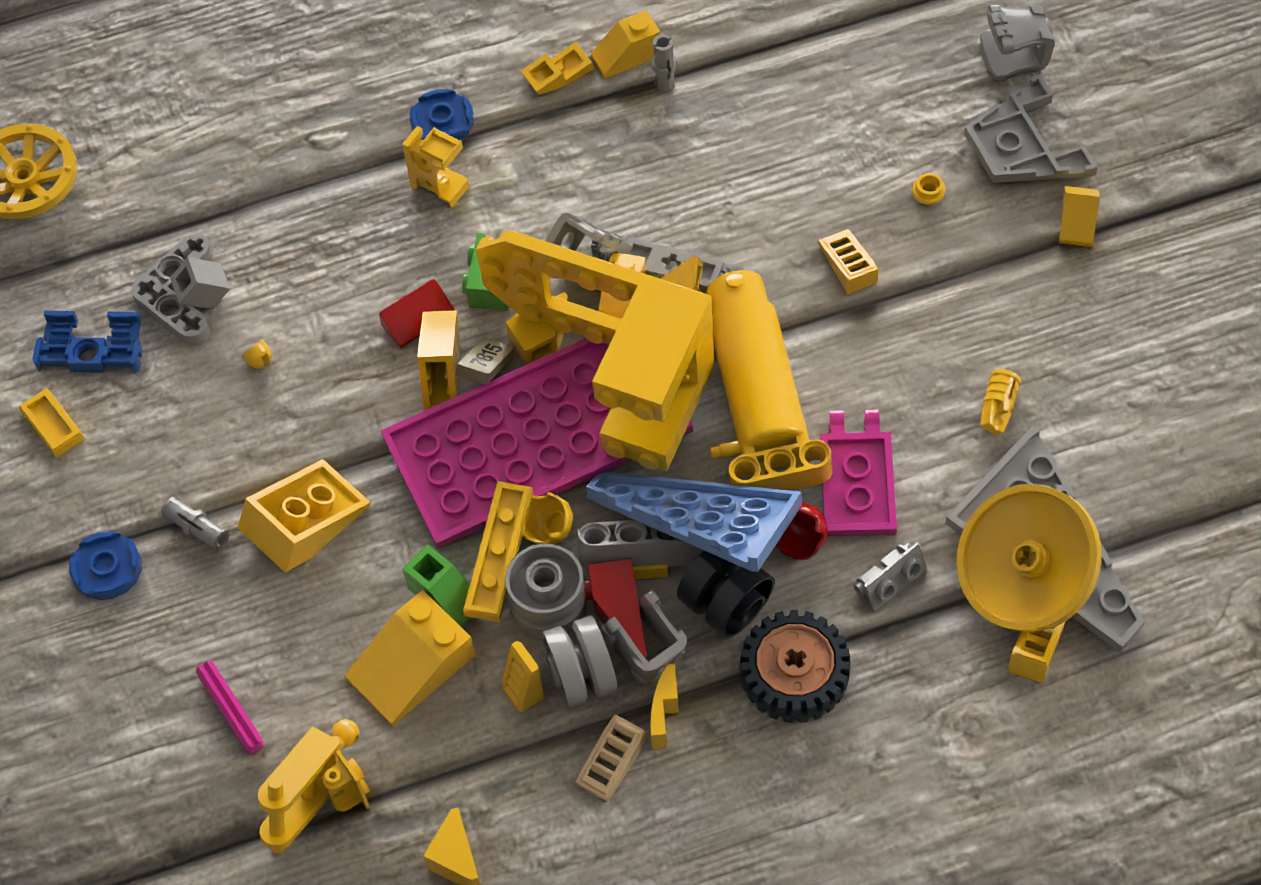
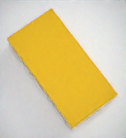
(51, 423)

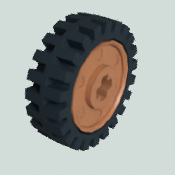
(790, 689)

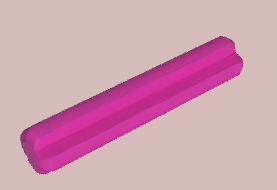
(230, 707)

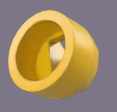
(258, 355)

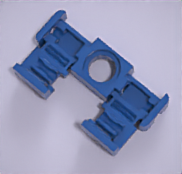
(117, 353)

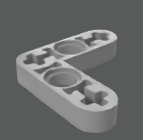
(164, 291)

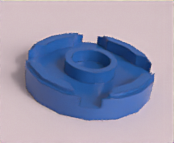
(444, 111)
(105, 565)

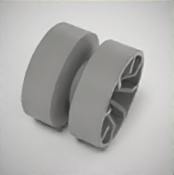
(545, 589)

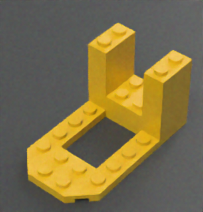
(655, 353)

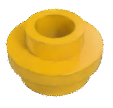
(931, 182)

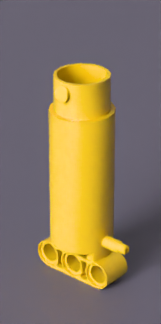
(761, 391)

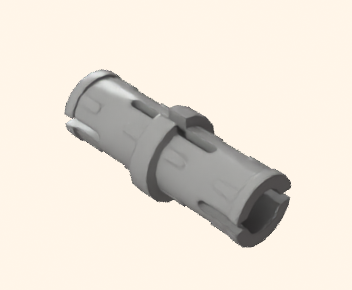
(664, 62)
(204, 530)

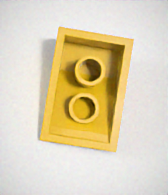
(300, 514)
(410, 658)

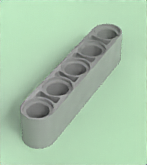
(634, 540)

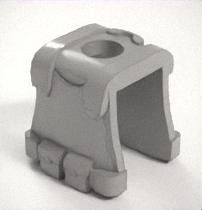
(1017, 40)
(577, 229)
(641, 670)

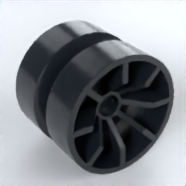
(724, 592)

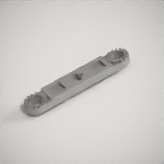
(659, 256)

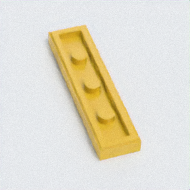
(497, 549)

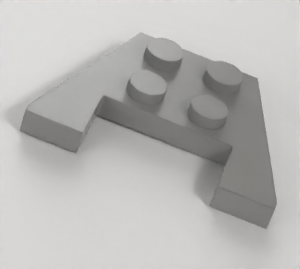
(1014, 149)

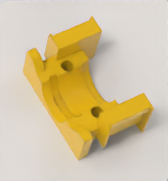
(428, 164)

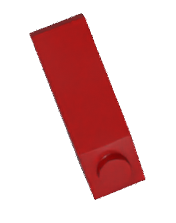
(615, 595)

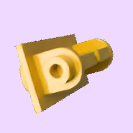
(345, 784)

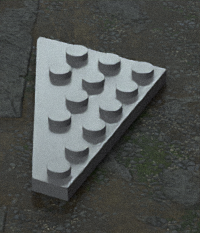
(1109, 607)

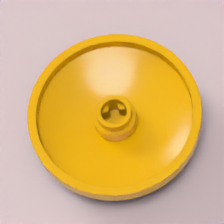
(1029, 558)

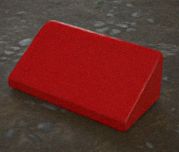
(404, 317)

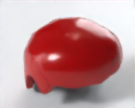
(804, 534)

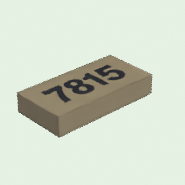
(485, 360)

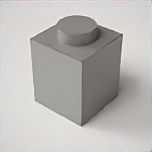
(200, 283)

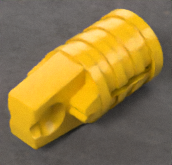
(999, 400)

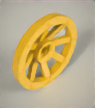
(25, 175)

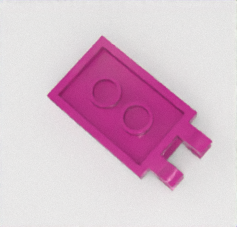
(861, 487)

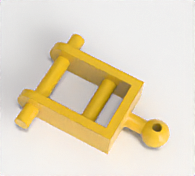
(296, 786)

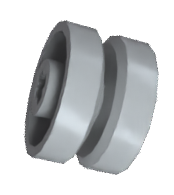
(584, 660)

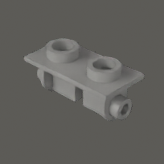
(900, 569)

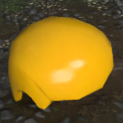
(548, 520)

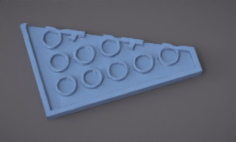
(716, 517)

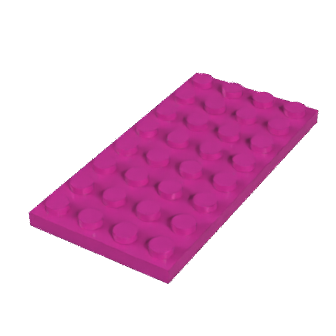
(519, 429)

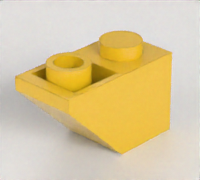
(533, 339)

